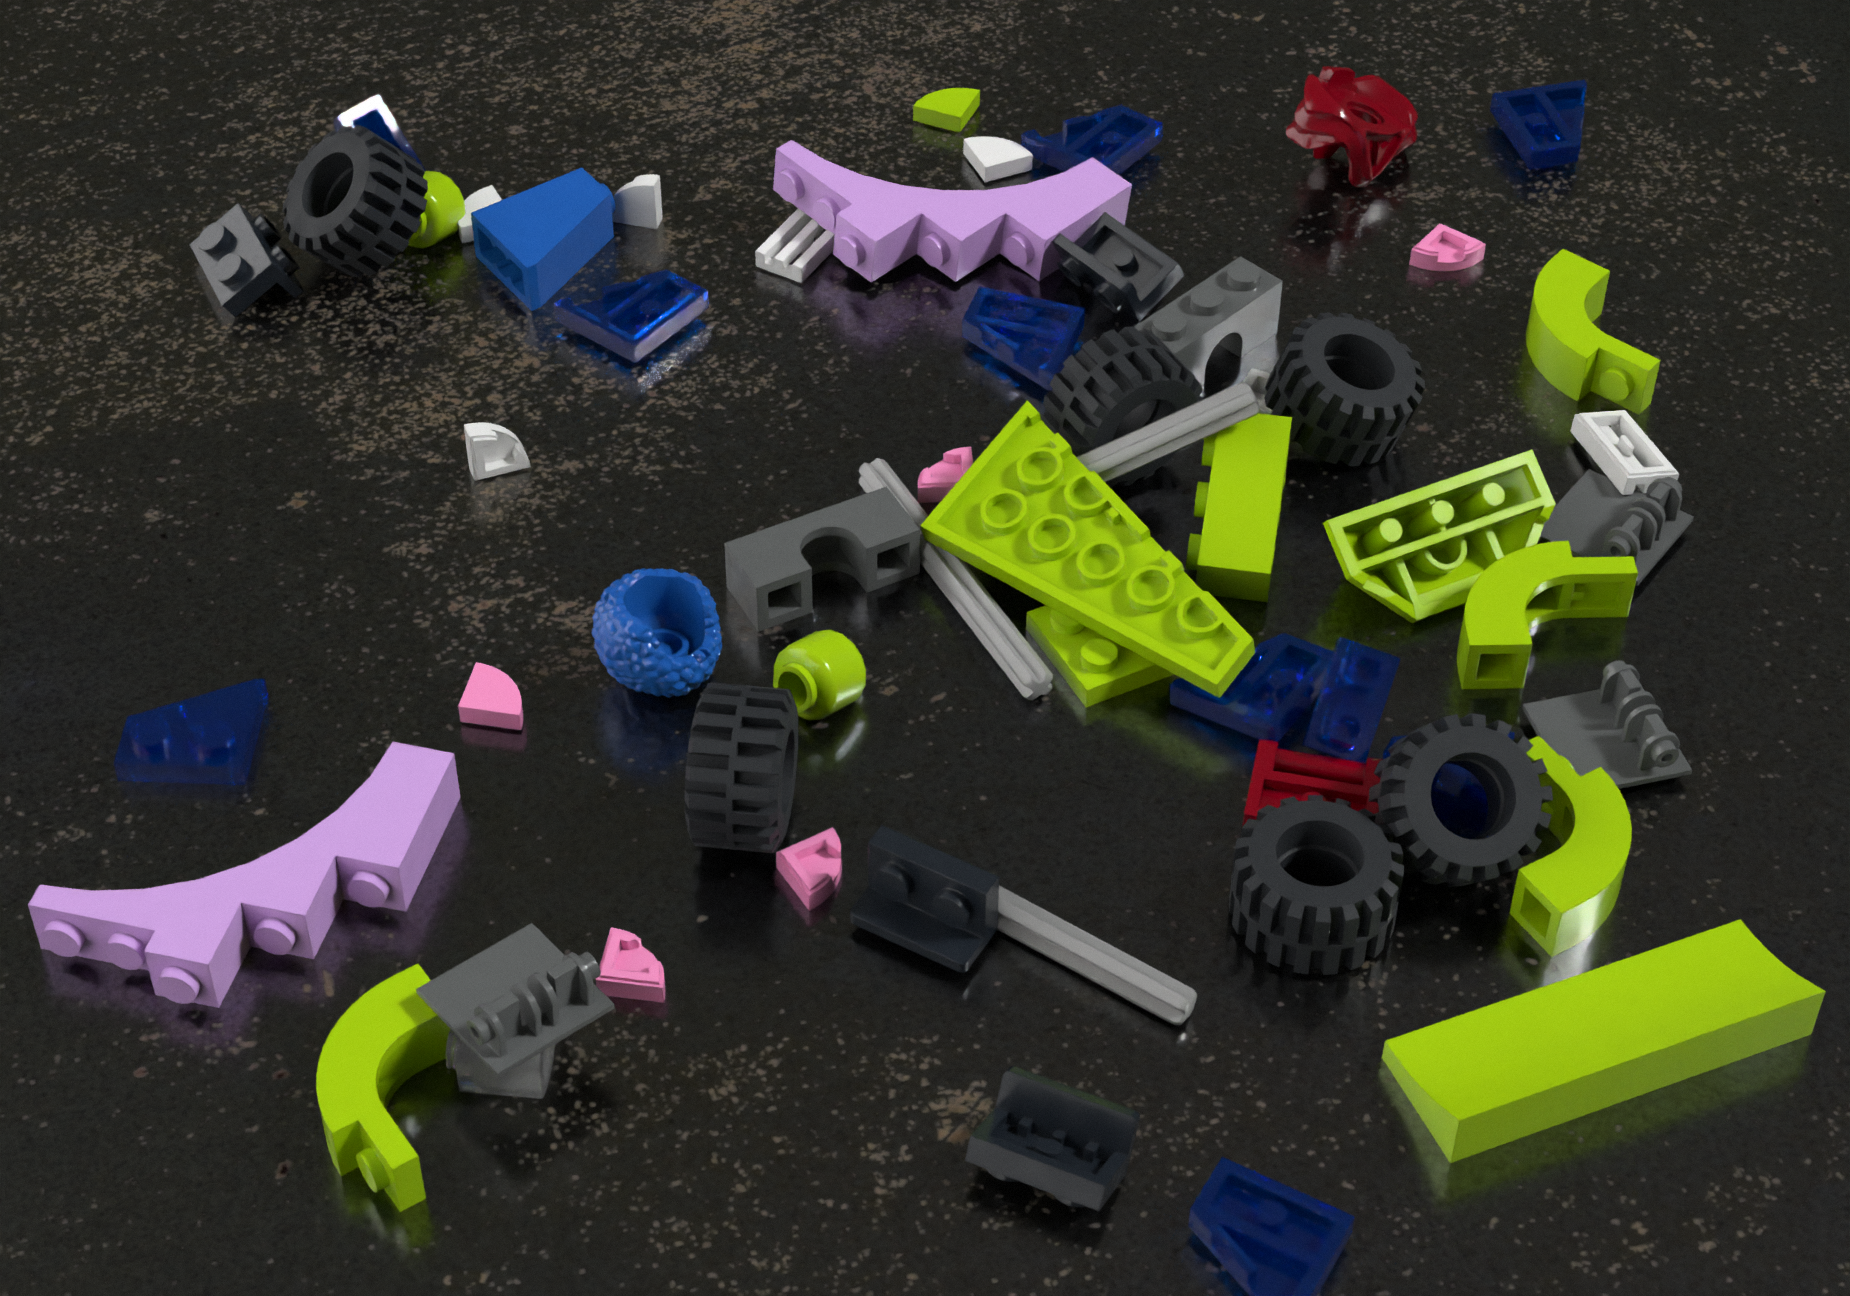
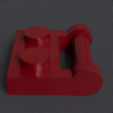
(1297, 774)

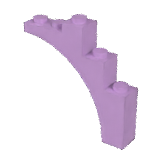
(952, 230)
(282, 902)

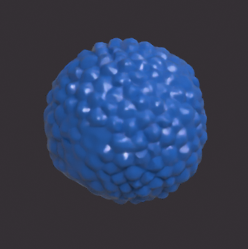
(658, 631)

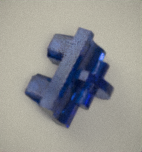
(1350, 701)

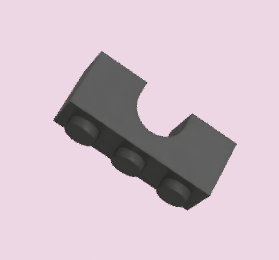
(1229, 308)
(860, 536)

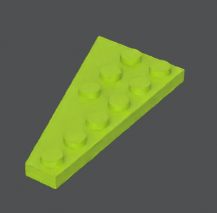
(1074, 545)

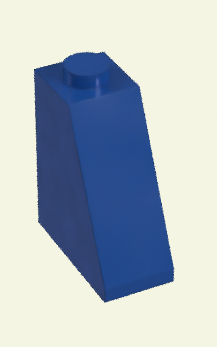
(544, 234)

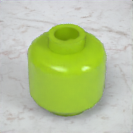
(442, 212)
(821, 673)

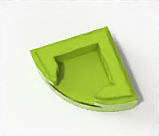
(947, 108)

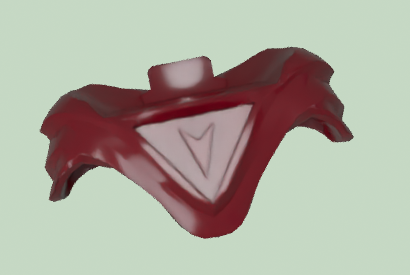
(1357, 114)

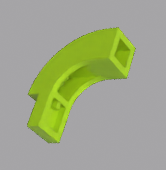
(1572, 349)
(1529, 589)
(1576, 886)
(361, 1066)

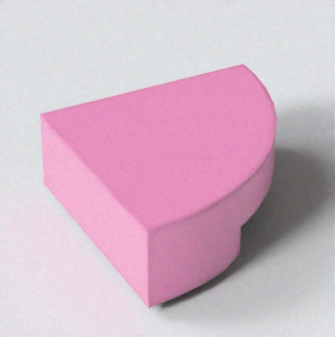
(1447, 250)
(943, 475)
(491, 699)
(812, 867)
(630, 969)

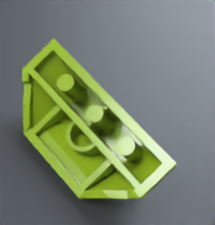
(1435, 541)

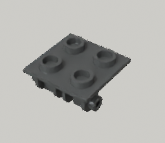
(1609, 524)
(1611, 730)
(517, 998)

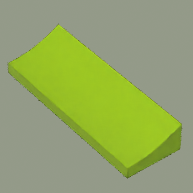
(1600, 1038)

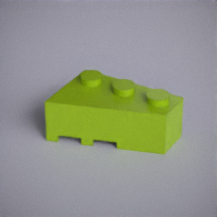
(1240, 508)

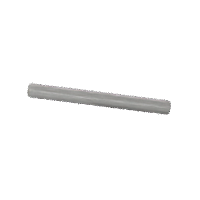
(967, 594)

